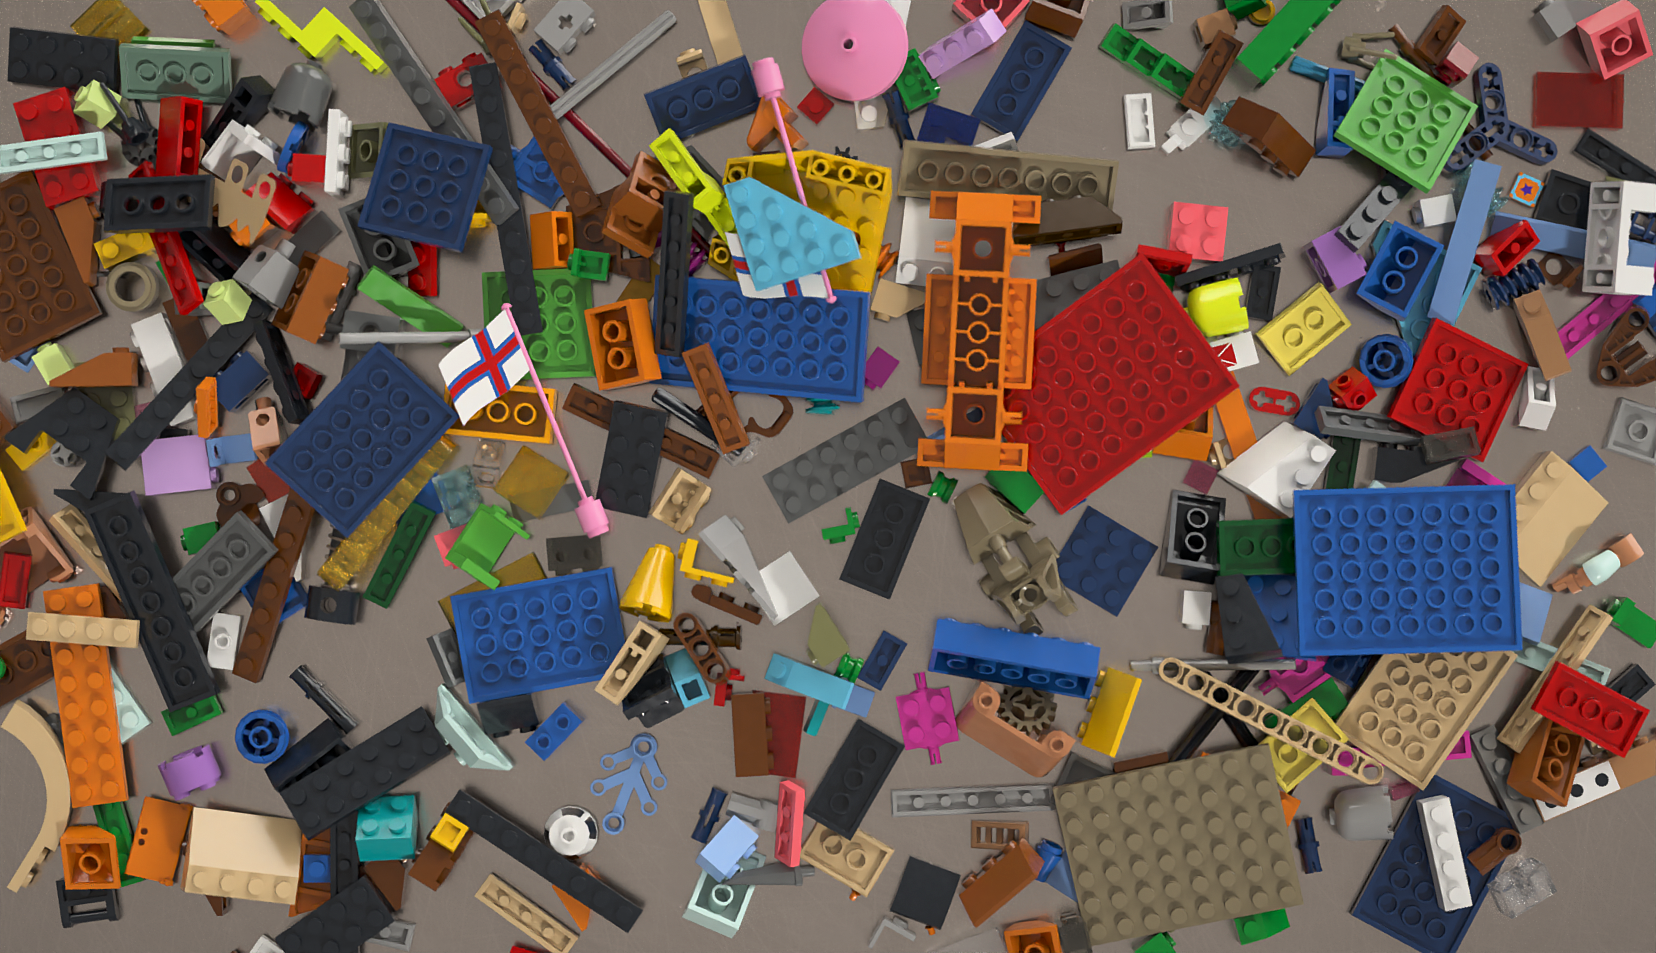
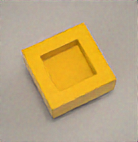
(449, 832)

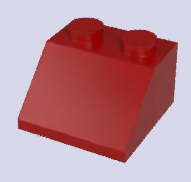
(286, 206)

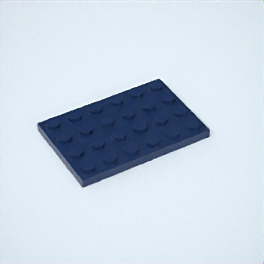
(362, 439)
(1401, 888)

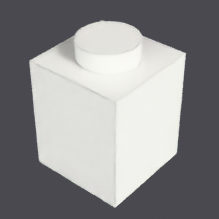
(1434, 211)
(1195, 609)

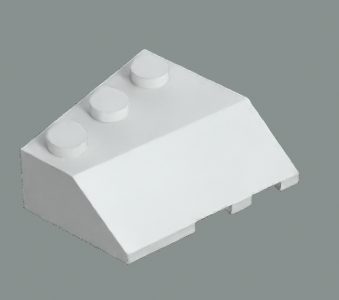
(1278, 465)

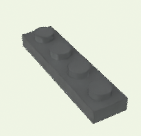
(1364, 426)
(1497, 765)

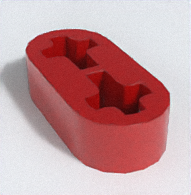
(1274, 394)

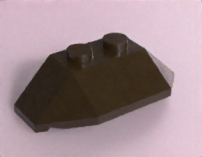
(1069, 221)

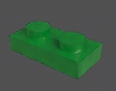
(191, 715)

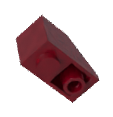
(1455, 65)

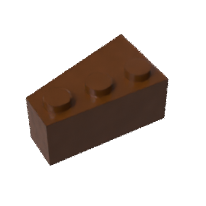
(1270, 136)
(435, 861)

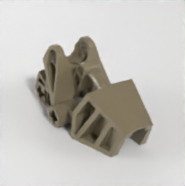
(987, 525)

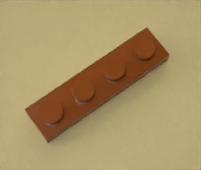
(715, 398)

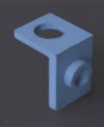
(230, 449)
(859, 701)

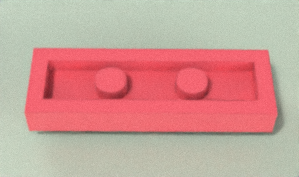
(789, 823)

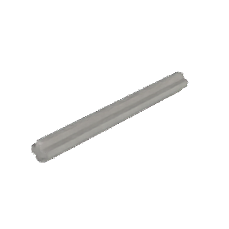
(613, 63)

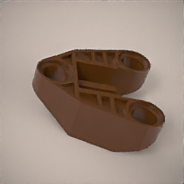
(1618, 337)

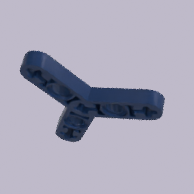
(1498, 116)

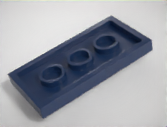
(1021, 80)
(704, 98)

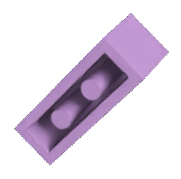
(962, 43)

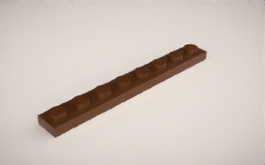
(538, 113)
(274, 588)

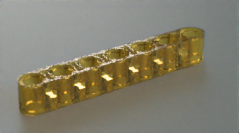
(358, 546)

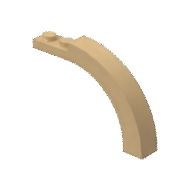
(50, 756)

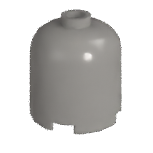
(1363, 814)

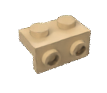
(680, 501)

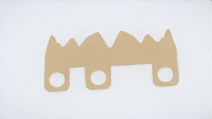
(237, 205)

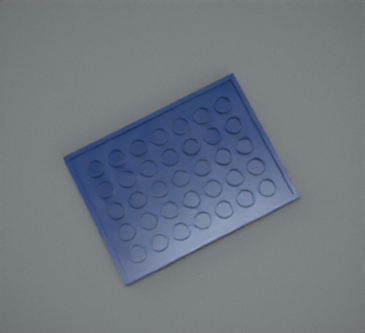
(1407, 570)

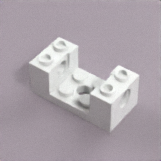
(1607, 258)

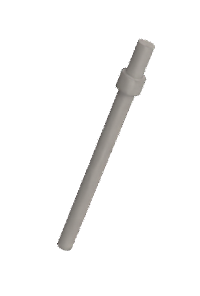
(406, 337)
(1211, 665)

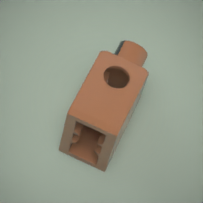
(266, 428)

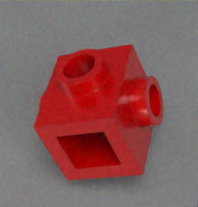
(1351, 390)

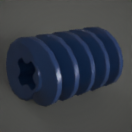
(1513, 282)

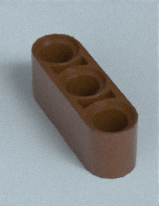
(690, 642)

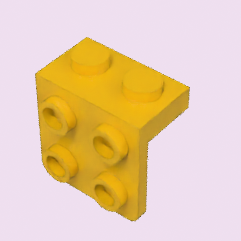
(687, 553)

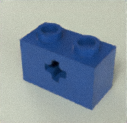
(554, 731)

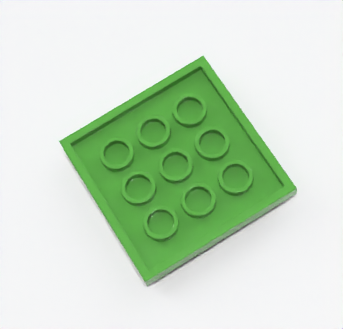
(1406, 121)
(565, 343)

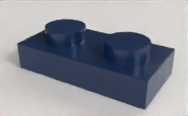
(882, 660)

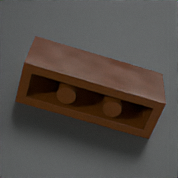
(751, 734)

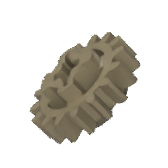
(1023, 719)

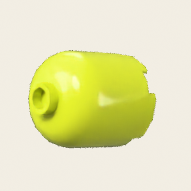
(1217, 308)

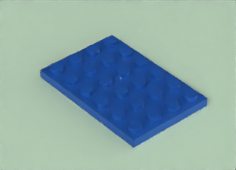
(538, 634)

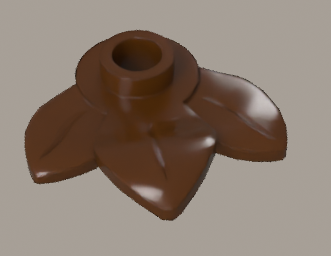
(245, 499)

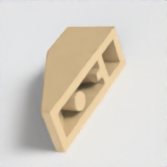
(632, 662)

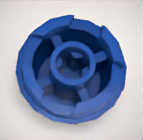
(1386, 360)
(262, 736)

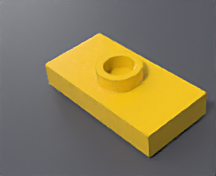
(38, 450)

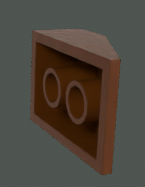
(1058, 15)

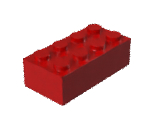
(53, 117)

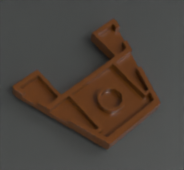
(588, 237)

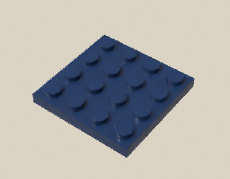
(425, 187)

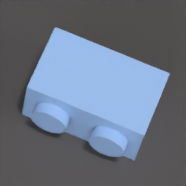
(727, 849)

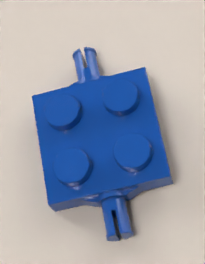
(535, 174)

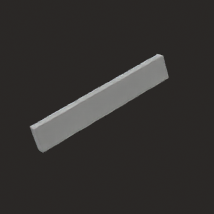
(971, 800)

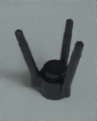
(133, 130)

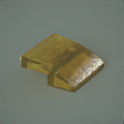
(110, 20)

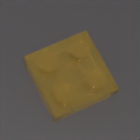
(531, 482)

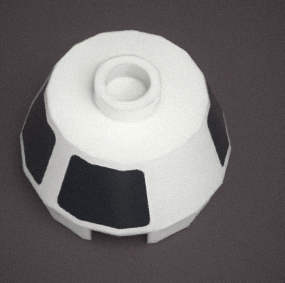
(571, 832)

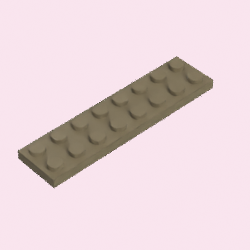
(1003, 171)

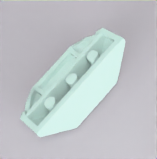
(466, 734)

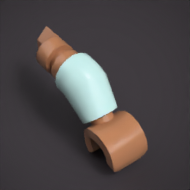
(1602, 566)

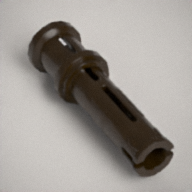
(721, 636)

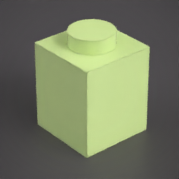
(94, 104)
(227, 302)
(52, 361)

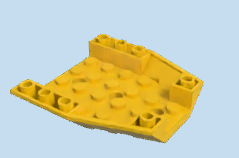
(834, 186)

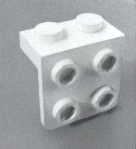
(239, 144)

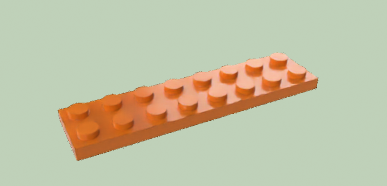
(87, 705)

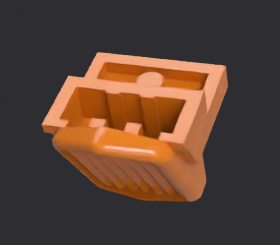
(766, 129)

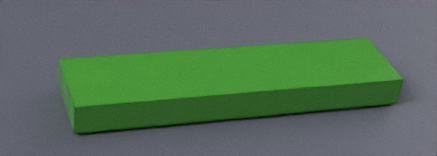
(406, 303)

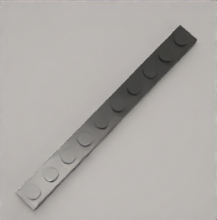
(427, 97)

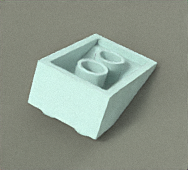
(720, 905)

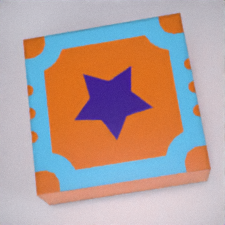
(1526, 190)

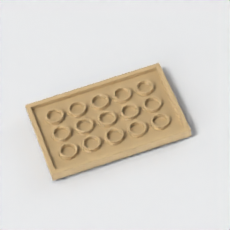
(1420, 706)

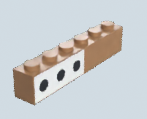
(1605, 776)

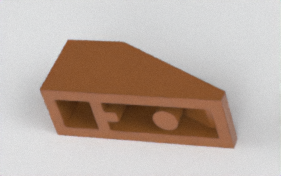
(82, 230)
(105, 370)

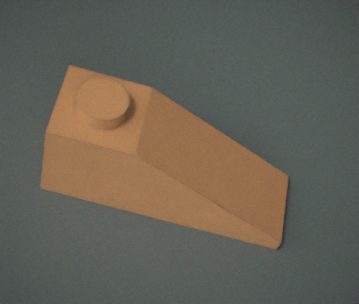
(1542, 334)

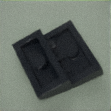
(925, 893)

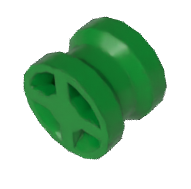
(942, 487)
(849, 667)

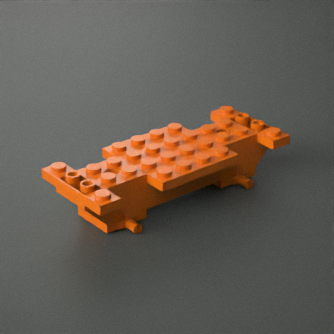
(978, 331)

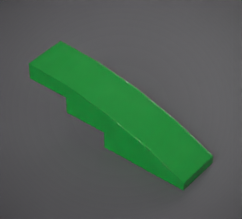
(1146, 60)

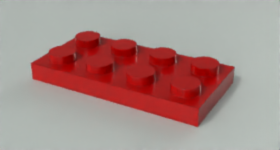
(1590, 709)

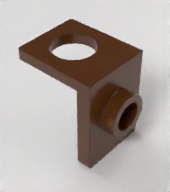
(1566, 277)

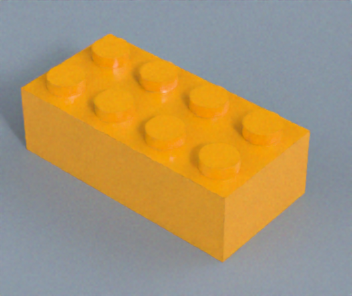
(512, 417)

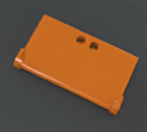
(158, 840)

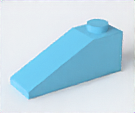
(809, 681)

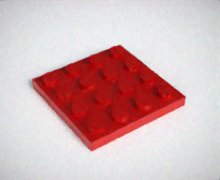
(1457, 385)

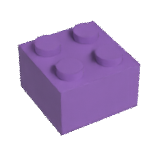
(1334, 261)

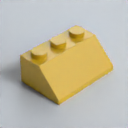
(1109, 711)

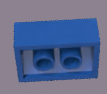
(1399, 271)

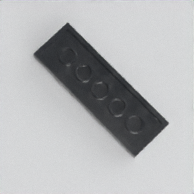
(365, 773)

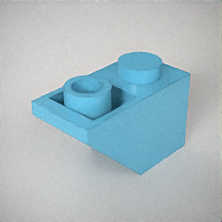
(687, 678)

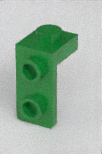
(1632, 621)

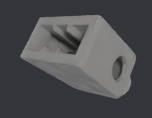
(269, 273)

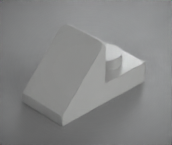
(1147, 14)

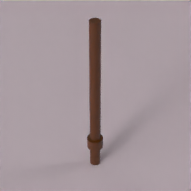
(1407, 49)

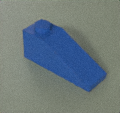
(1336, 101)

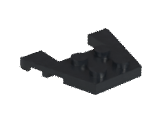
(77, 425)

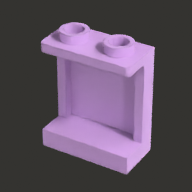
(178, 466)

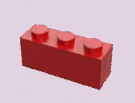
(179, 136)

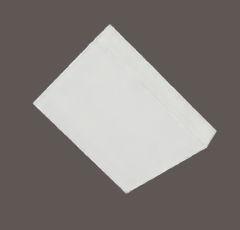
(787, 587)

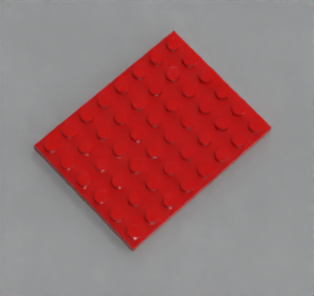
(1112, 383)

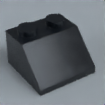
(510, 713)

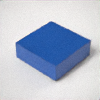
(1587, 463)

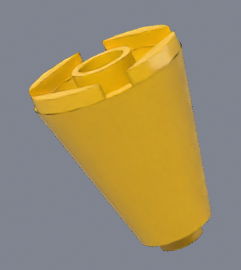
(652, 586)

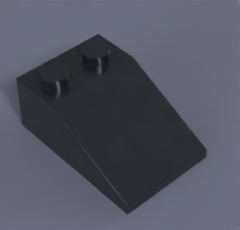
(1190, 537)

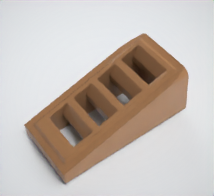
(1000, 825)

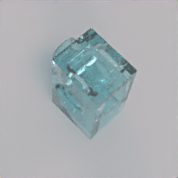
(457, 495)

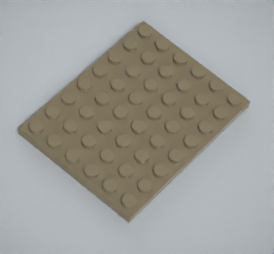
(1178, 844)

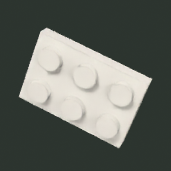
(337, 153)

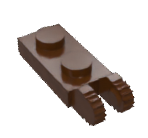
(725, 603)

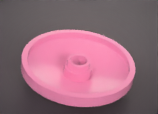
(876, 52)

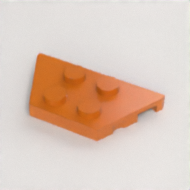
(311, 895)

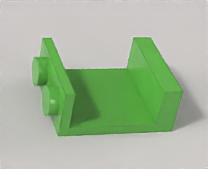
(483, 542)

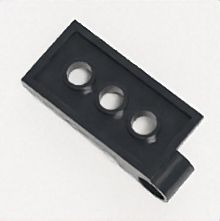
(119, 192)

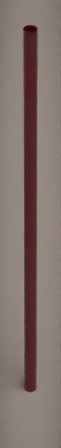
(577, 122)

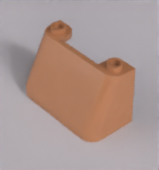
(48, 557)
(978, 722)

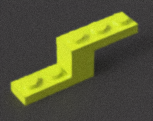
(321, 35)
(689, 177)

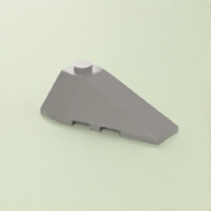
(732, 548)

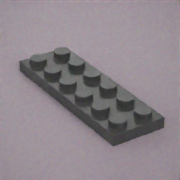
(845, 460)
(222, 568)

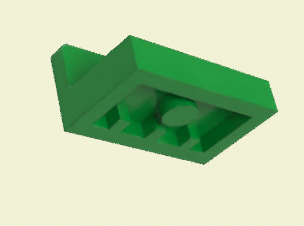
(915, 84)

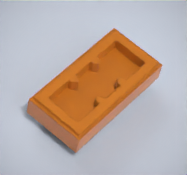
(206, 407)

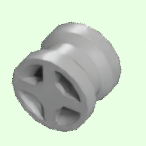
(60, 456)

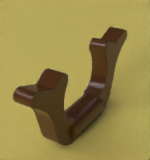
(778, 425)

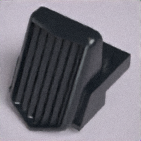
(653, 696)

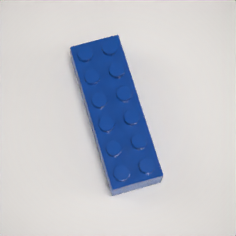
(1014, 658)

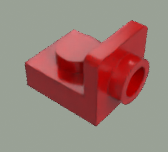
(724, 691)

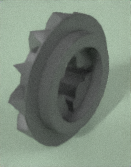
(149, 154)

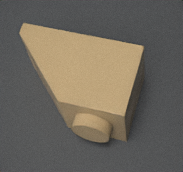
(895, 300)

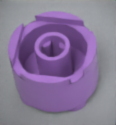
(190, 770)

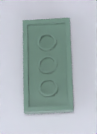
(175, 71)

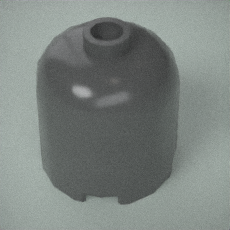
(302, 93)

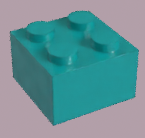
(387, 829)

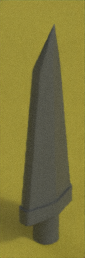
(772, 875)

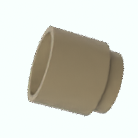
(151, 291)

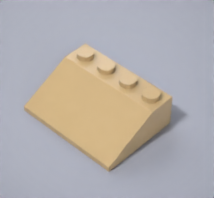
(1552, 515)
(242, 856)

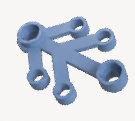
(631, 779)

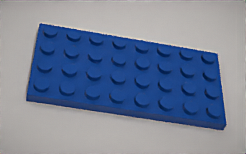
(775, 343)

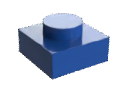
(317, 868)

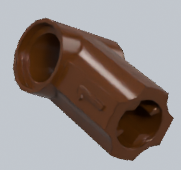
(1214, 640)
(1492, 852)

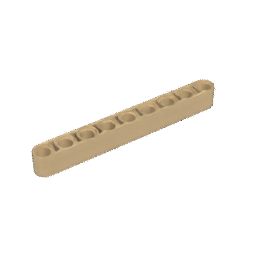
(1284, 721)

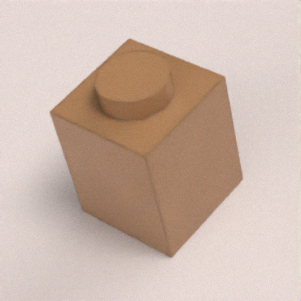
(1208, 26)

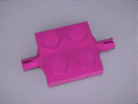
(1299, 681)
(927, 718)

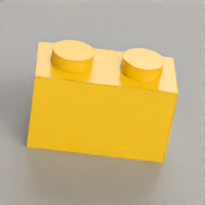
(124, 248)

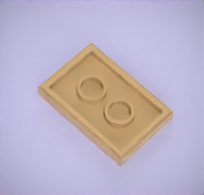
(851, 862)

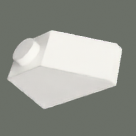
(1536, 400)

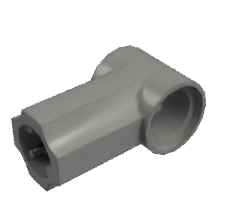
(759, 813)

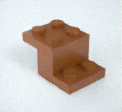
(638, 204)

